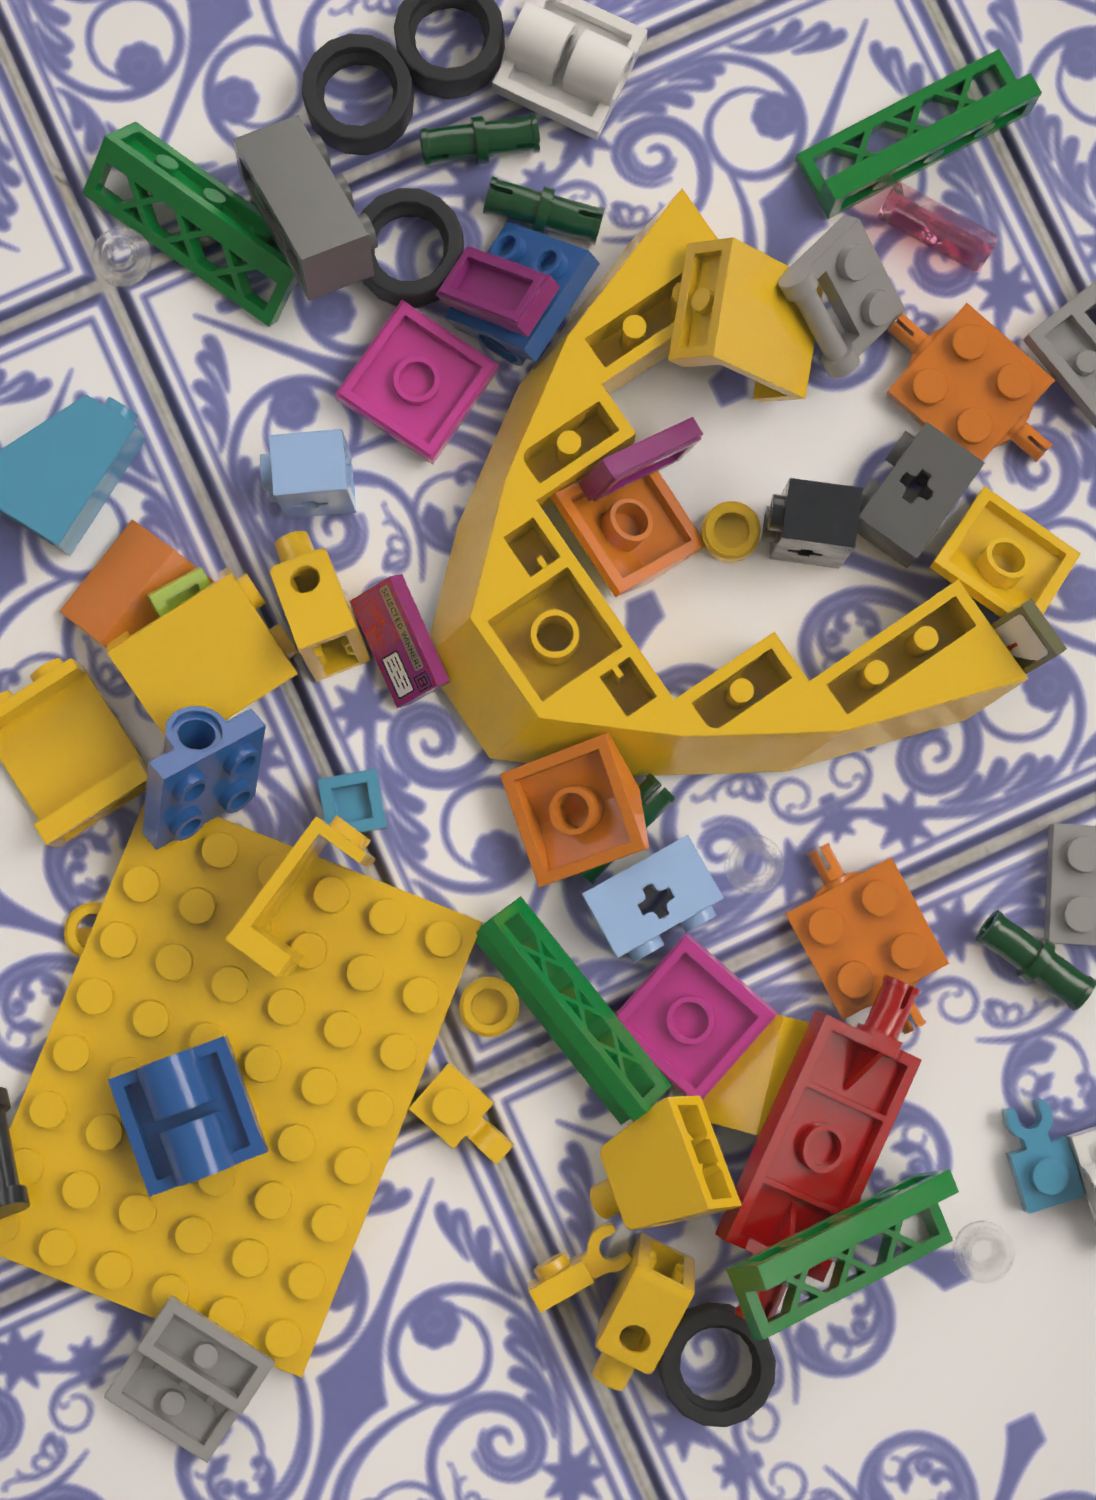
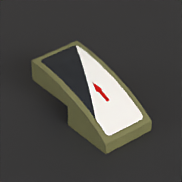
(1028, 636)

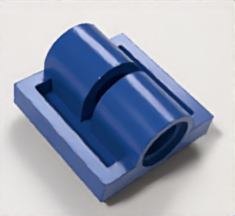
(564, 262)
(203, 772)
(188, 1116)

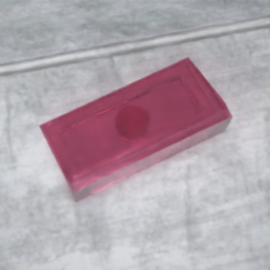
(938, 226)

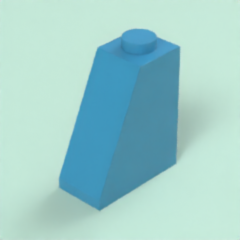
(68, 469)

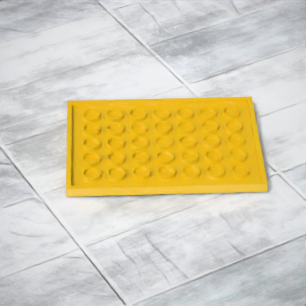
(319, 1051)

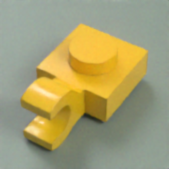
(456, 1110)
(563, 1276)

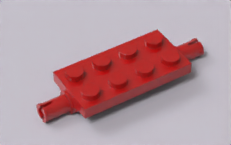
(824, 1129)

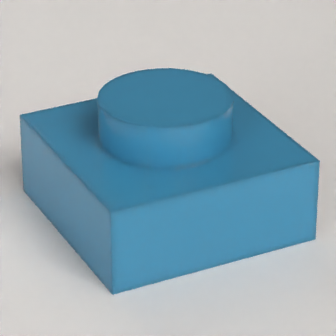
(354, 799)

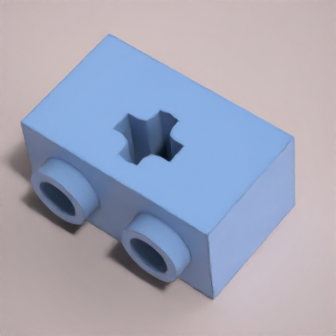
(309, 473)
(673, 868)

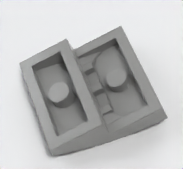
(189, 1378)

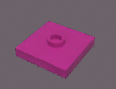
(417, 382)
(694, 1017)

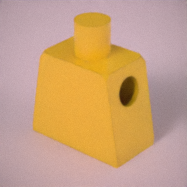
(316, 607)
(665, 1168)
(643, 1311)

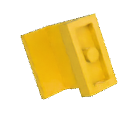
(740, 319)
(206, 653)
(67, 751)
(250, 931)

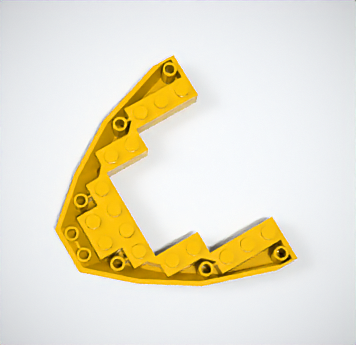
(549, 663)

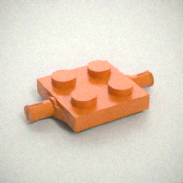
(970, 384)
(861, 931)

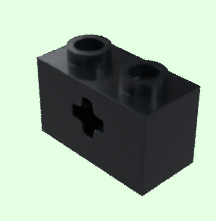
(813, 522)

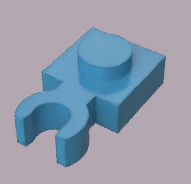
(1043, 1166)

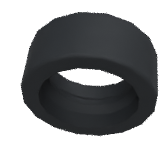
(343, 53)
(453, 81)
(414, 203)
(715, 1412)

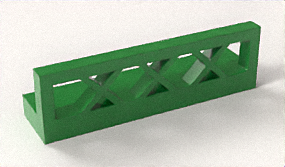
(921, 144)
(197, 201)
(572, 1011)
(836, 1240)

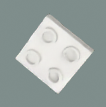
(569, 62)

